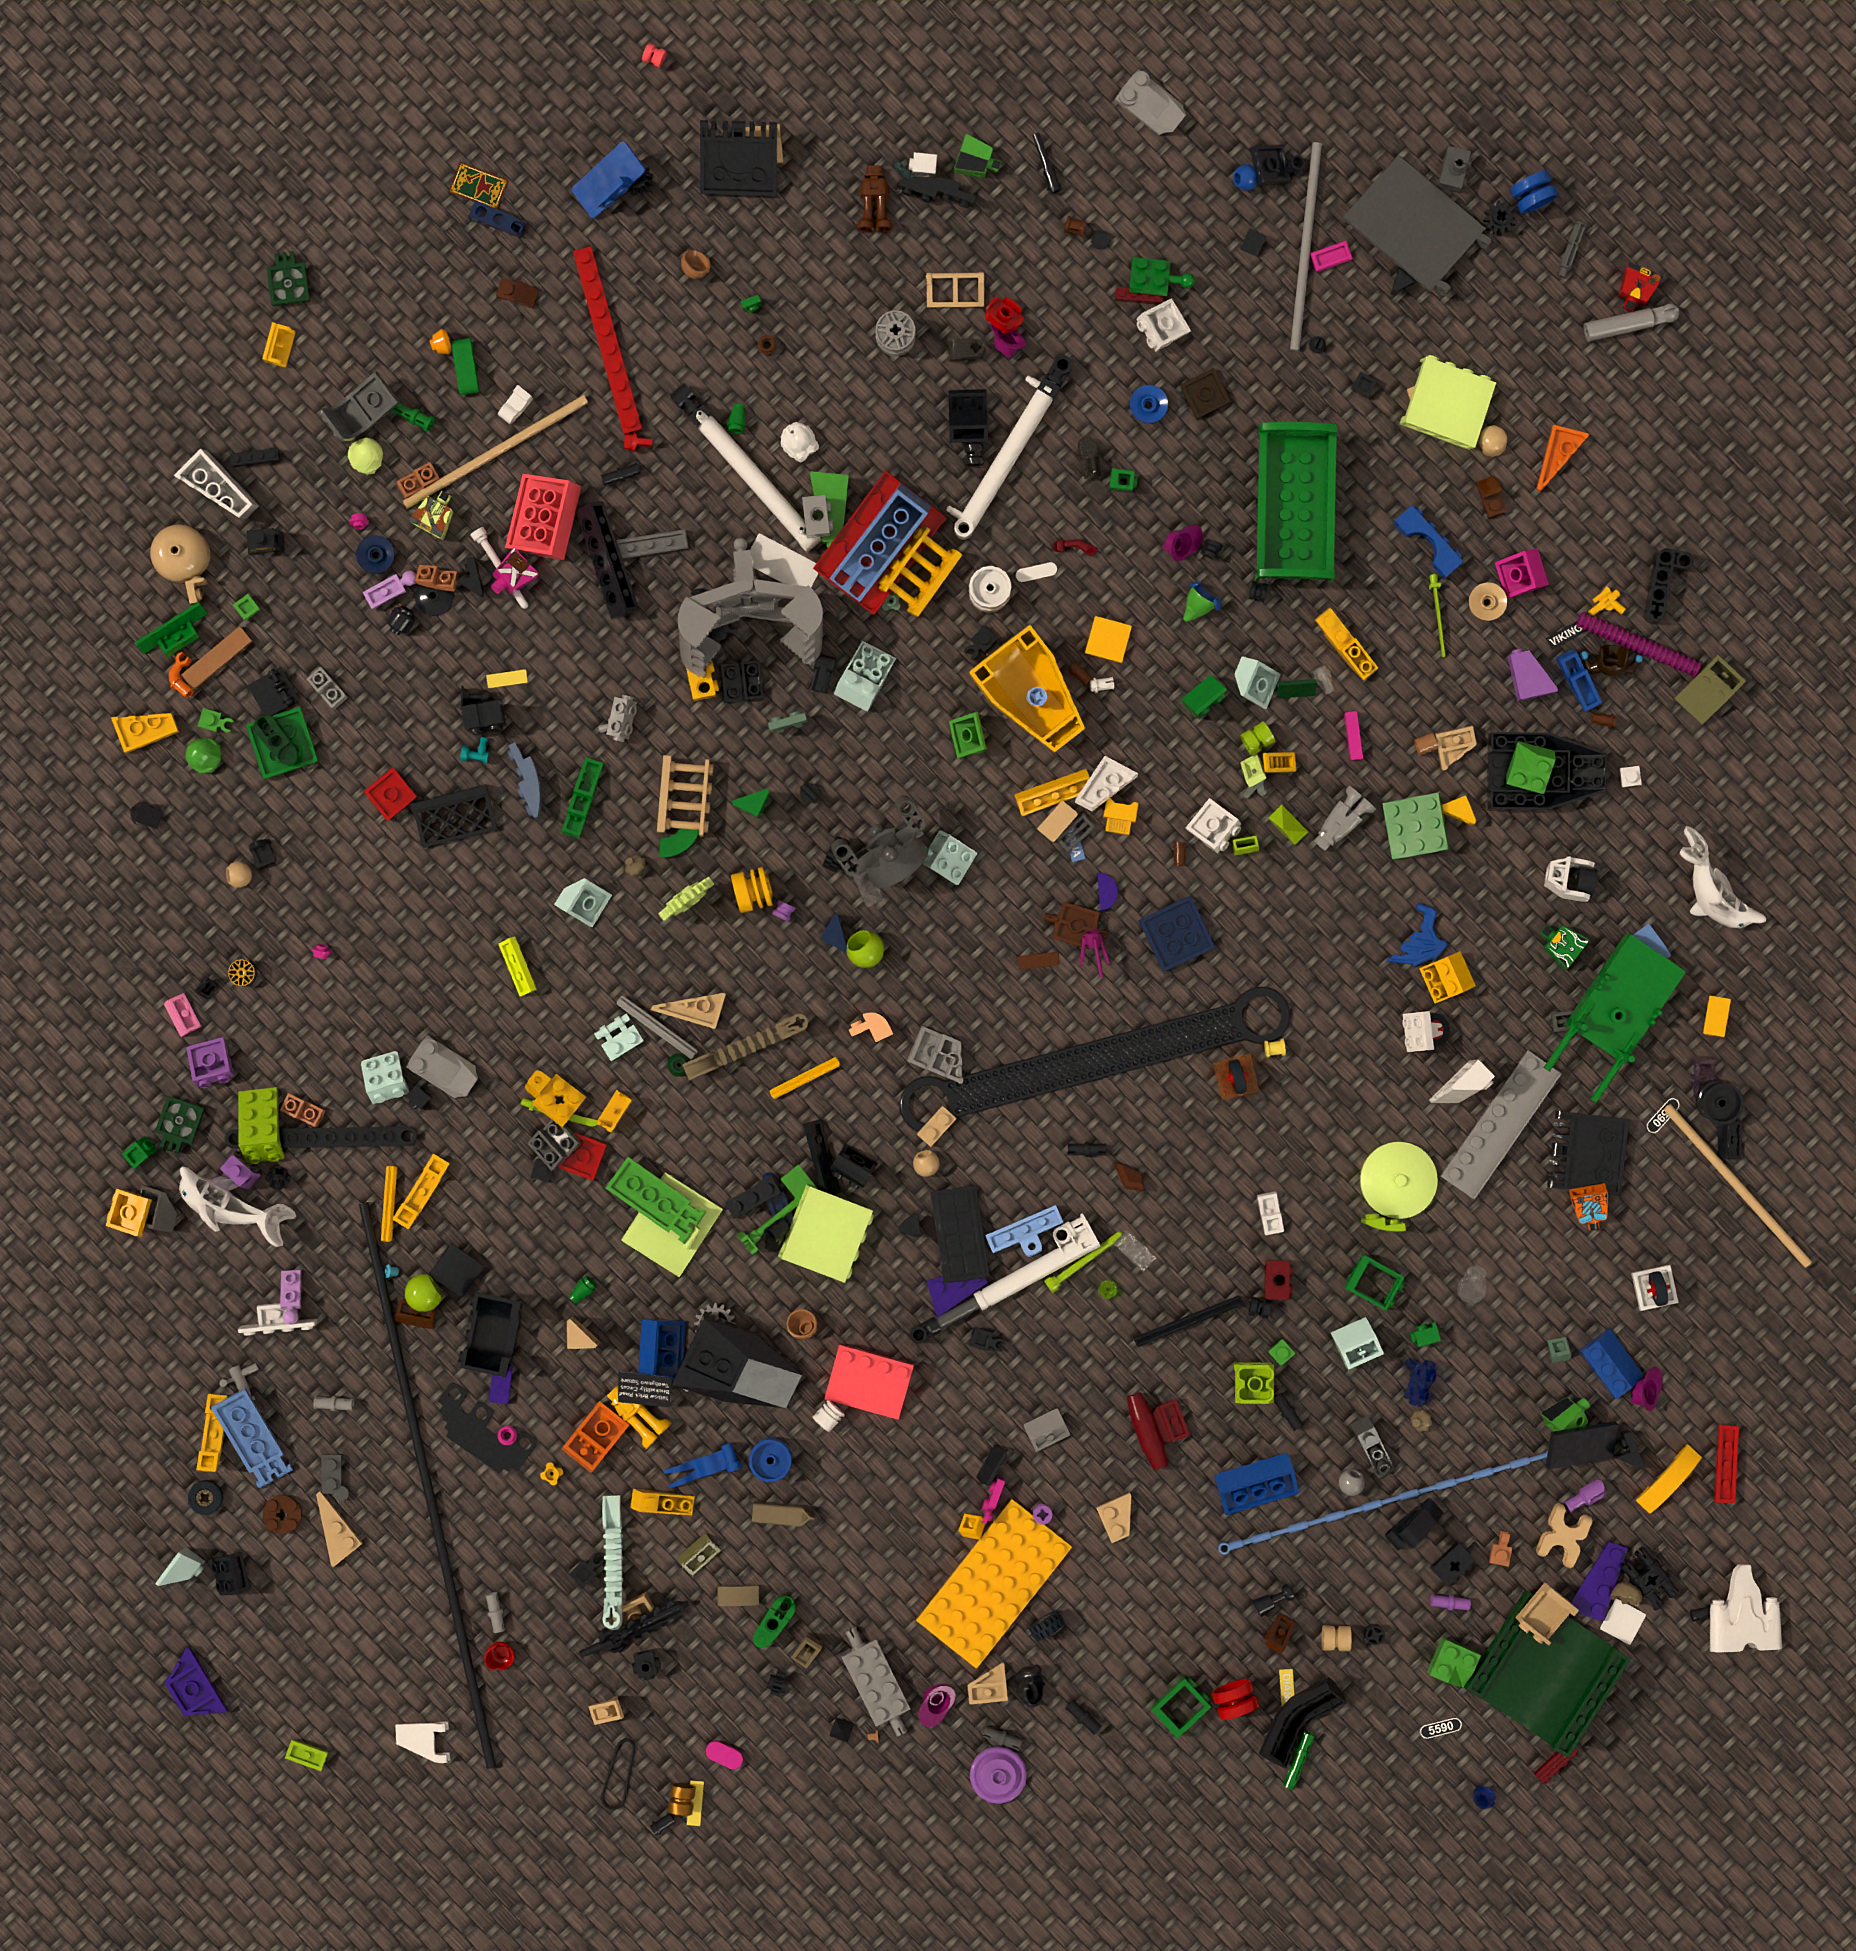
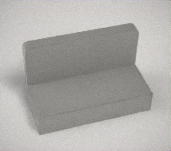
(1046, 1430)

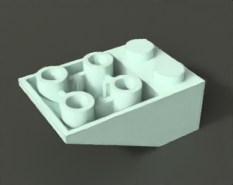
(864, 676)

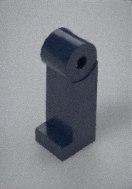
(496, 219)

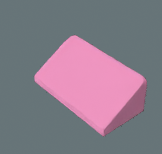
(182, 1014)

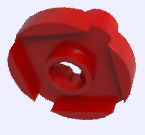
(1004, 323)

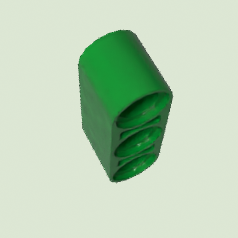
(465, 366)

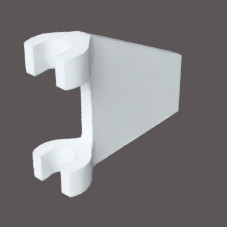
(421, 1739)

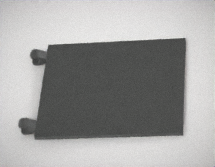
(1415, 224)

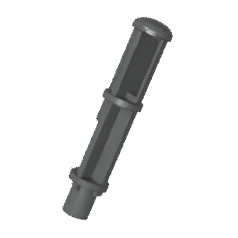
(1572, 248)

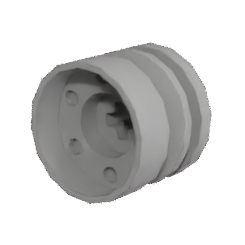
(895, 344)

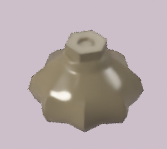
(635, 865)
(1421, 1420)

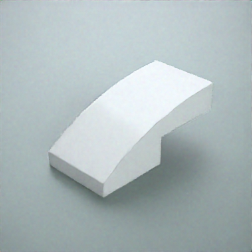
(1270, 1213)

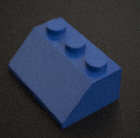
(661, 1346)
(1611, 1363)

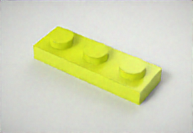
(517, 966)

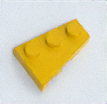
(143, 730)

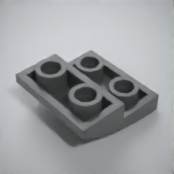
(554, 1144)

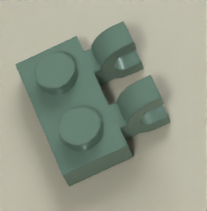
(778, 723)

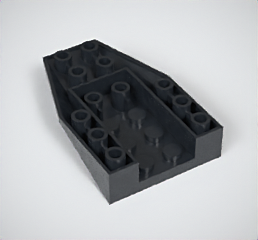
(1575, 774)
(735, 1366)

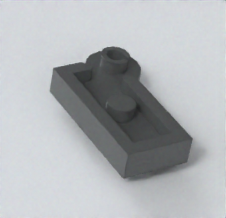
(333, 1476)

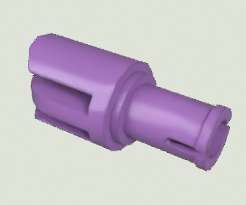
(1587, 1495)

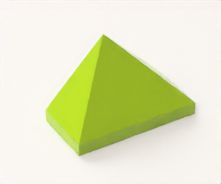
(1288, 824)

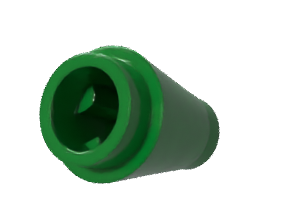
(736, 421)
(583, 1289)

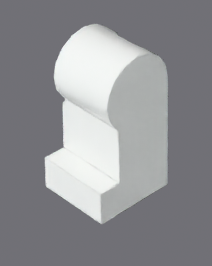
(515, 405)

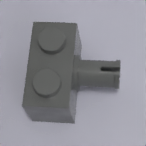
(1454, 168)

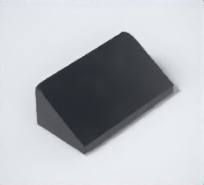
(1730, 1140)
(992, 1465)

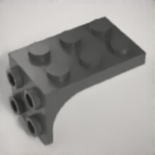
(360, 409)

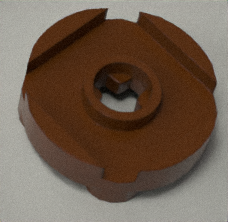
(274, 1506)

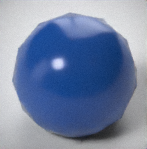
(1245, 177)

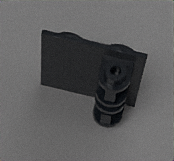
(273, 692)

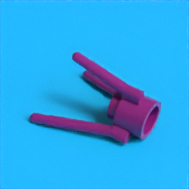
(1093, 939)

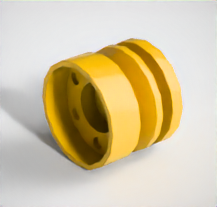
(752, 890)

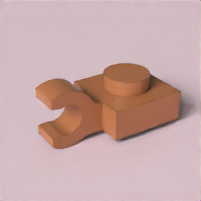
(1500, 1552)

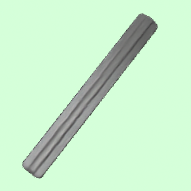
(657, 1027)

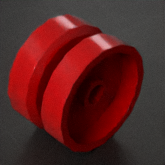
(1235, 1699)

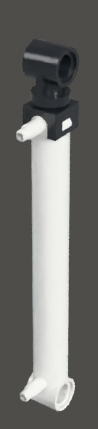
(1012, 448)
(744, 466)

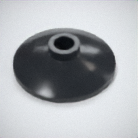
(435, 606)

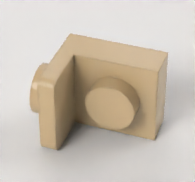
(193, 592)

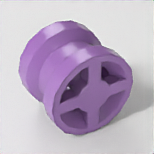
(783, 911)
(1042, 1510)

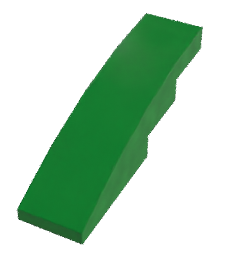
(582, 797)

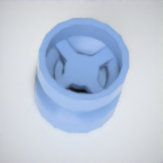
(1036, 696)

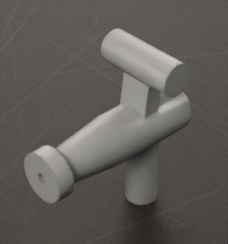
(238, 1377)

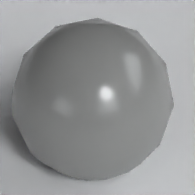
(1351, 1482)

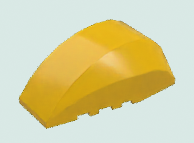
(1014, 670)

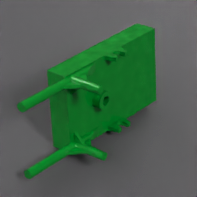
(1637, 986)

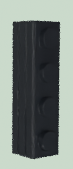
(255, 457)

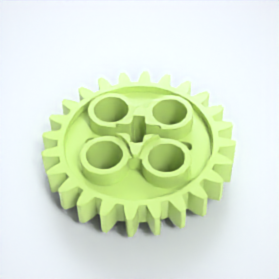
(686, 898)

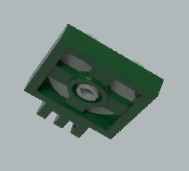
(288, 281)
(178, 1123)

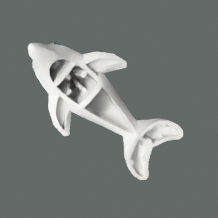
(1713, 889)
(217, 1204)

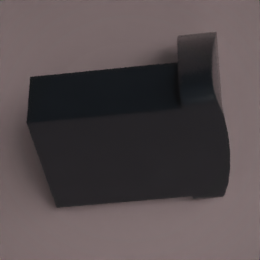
(145, 815)
(262, 852)
(911, 1226)

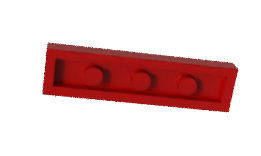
(1726, 1464)

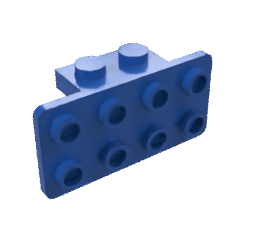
(608, 180)

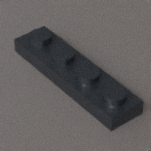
(821, 1156)

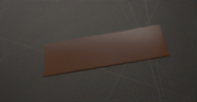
(1038, 960)

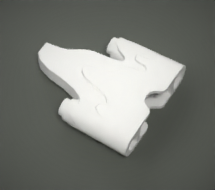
(1743, 1617)

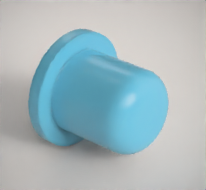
(391, 1271)

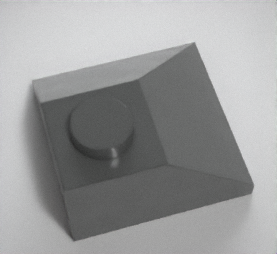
(161, 1212)

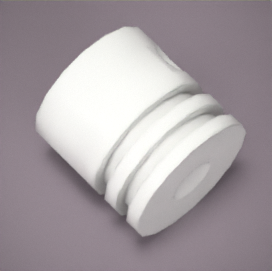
(828, 1416)

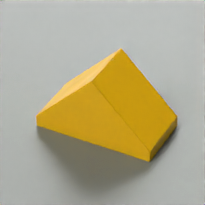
(1460, 810)

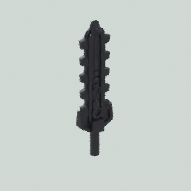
(616, 1640)

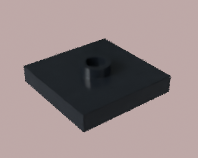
(1270, 164)

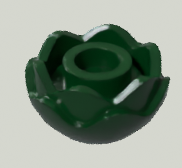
(672, 1064)

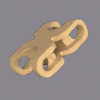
(1564, 1535)

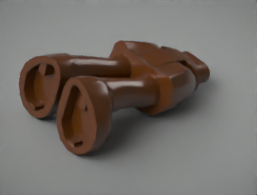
(874, 188)

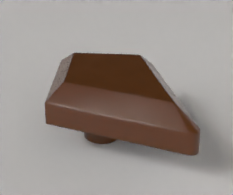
(1130, 1178)

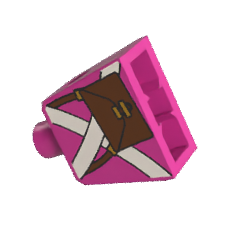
(513, 573)

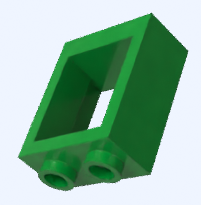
(1356, 1274)
(1166, 1720)

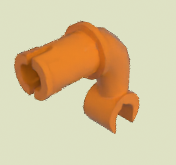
(176, 680)

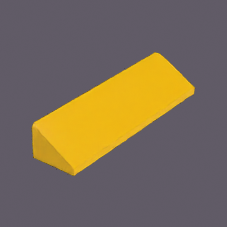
(1051, 792)

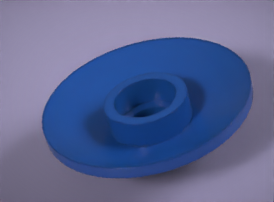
(1152, 395)

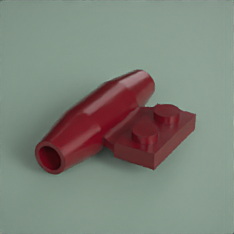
(1156, 1427)

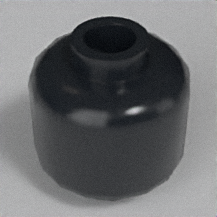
(401, 620)

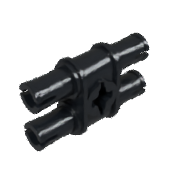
(1657, 1574)

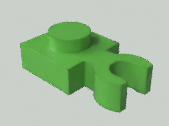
(213, 720)

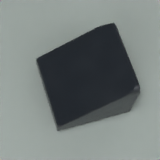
(1253, 242)

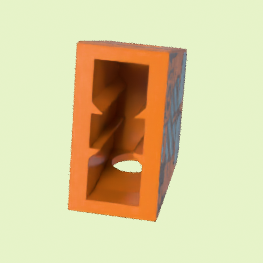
(1590, 1204)

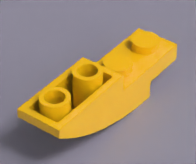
(1345, 644)

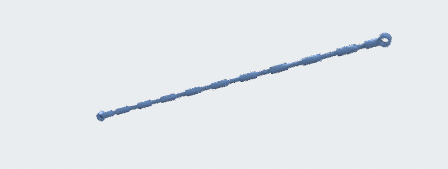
(1378, 1503)

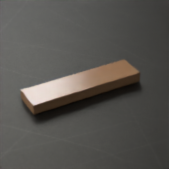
(216, 658)

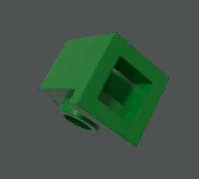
(1117, 475)
(1425, 1334)

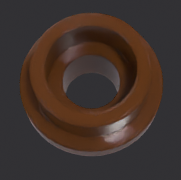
(763, 340)

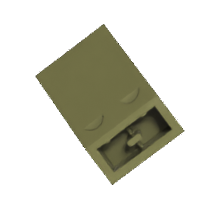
(1709, 689)

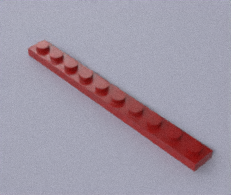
(607, 340)

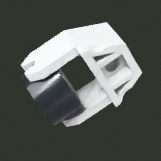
(1585, 879)

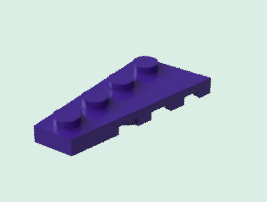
(1594, 1593)

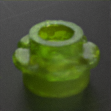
(1107, 1284)

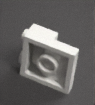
(1162, 325)
(1214, 826)

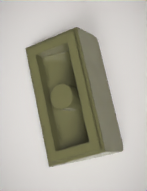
(698, 1554)

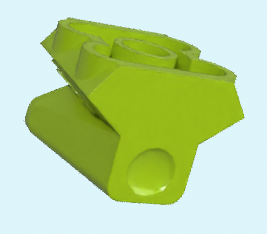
(1254, 1382)

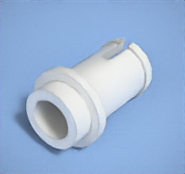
(1101, 684)

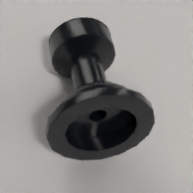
(466, 696)

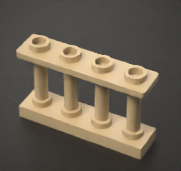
(669, 785)

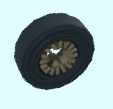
(195, 1497)

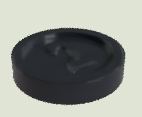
(1100, 239)

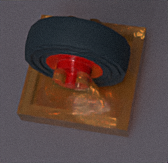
(1235, 1076)

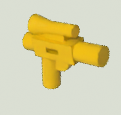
(1607, 602)

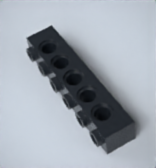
(607, 560)

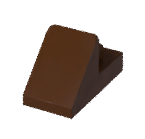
(517, 292)
(1491, 496)
(1279, 1633)

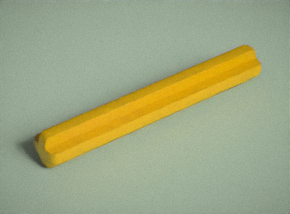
(804, 1078)
(389, 1202)

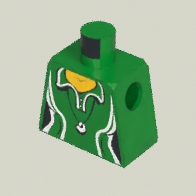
(1563, 944)

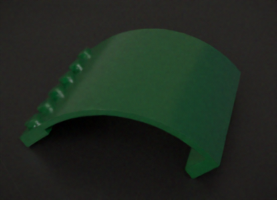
(1546, 1686)

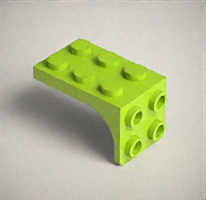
(259, 1125)

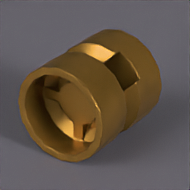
(682, 1796)

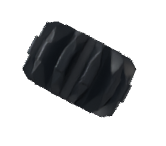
(643, 185)

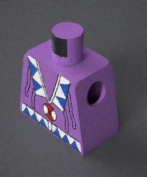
(240, 1171)

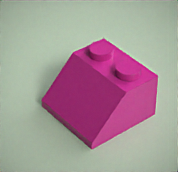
(1521, 573)

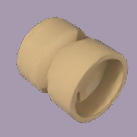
(1335, 1638)

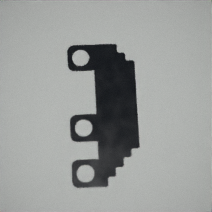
(476, 1439)

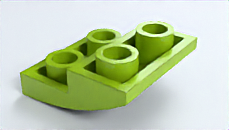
(1378, 1222)

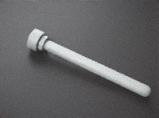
(480, 536)

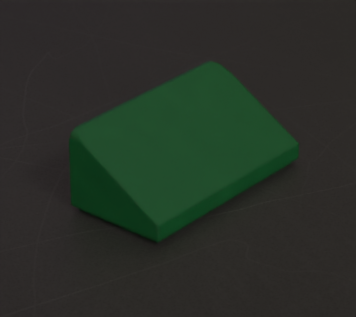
(1296, 688)

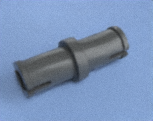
(1002, 1738)

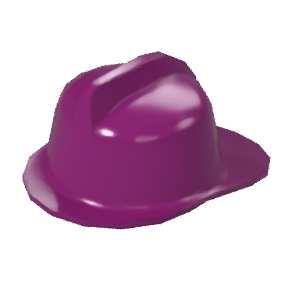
(1007, 343)
(1183, 542)
(1647, 1390)
(935, 1704)

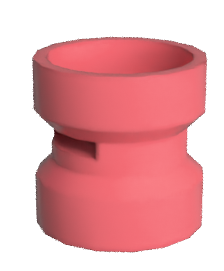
(654, 55)

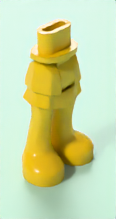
(628, 1413)

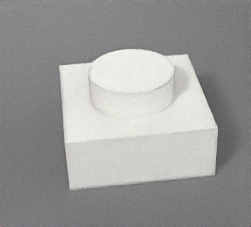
(1630, 776)

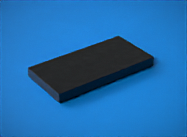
(1582, 1445)

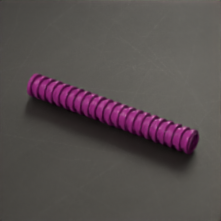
(1636, 643)

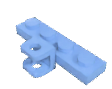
(1025, 1231)

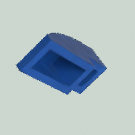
(1578, 680)

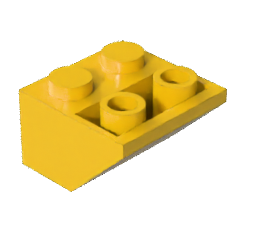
(1447, 977)

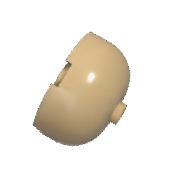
(189, 561)

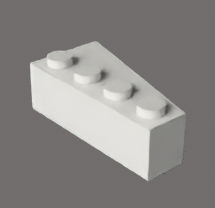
(213, 481)

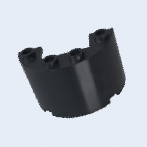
(491, 1335)

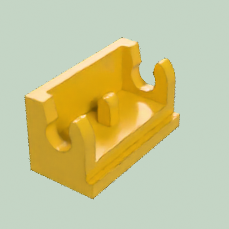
(279, 345)
(1716, 1016)
(614, 1111)

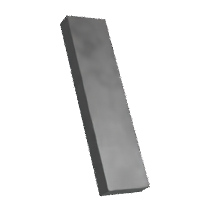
(653, 544)

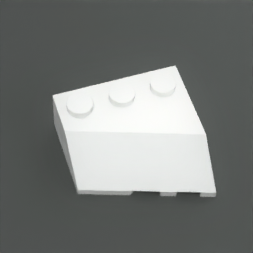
(1464, 1083)

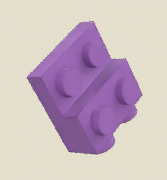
(209, 1062)

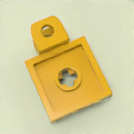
(545, 1093)

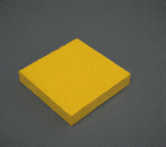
(1108, 639)

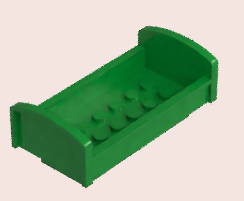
(1296, 500)

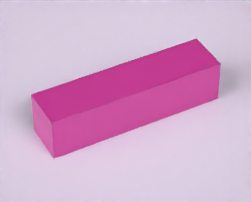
(1353, 736)

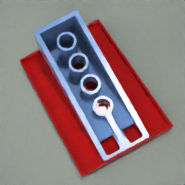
(875, 539)

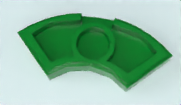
(677, 843)

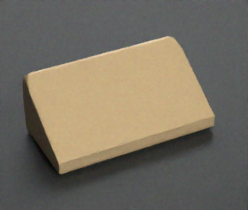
(1057, 821)

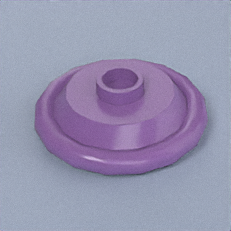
(998, 1775)

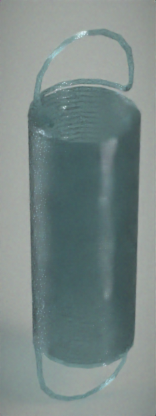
(902, 170)

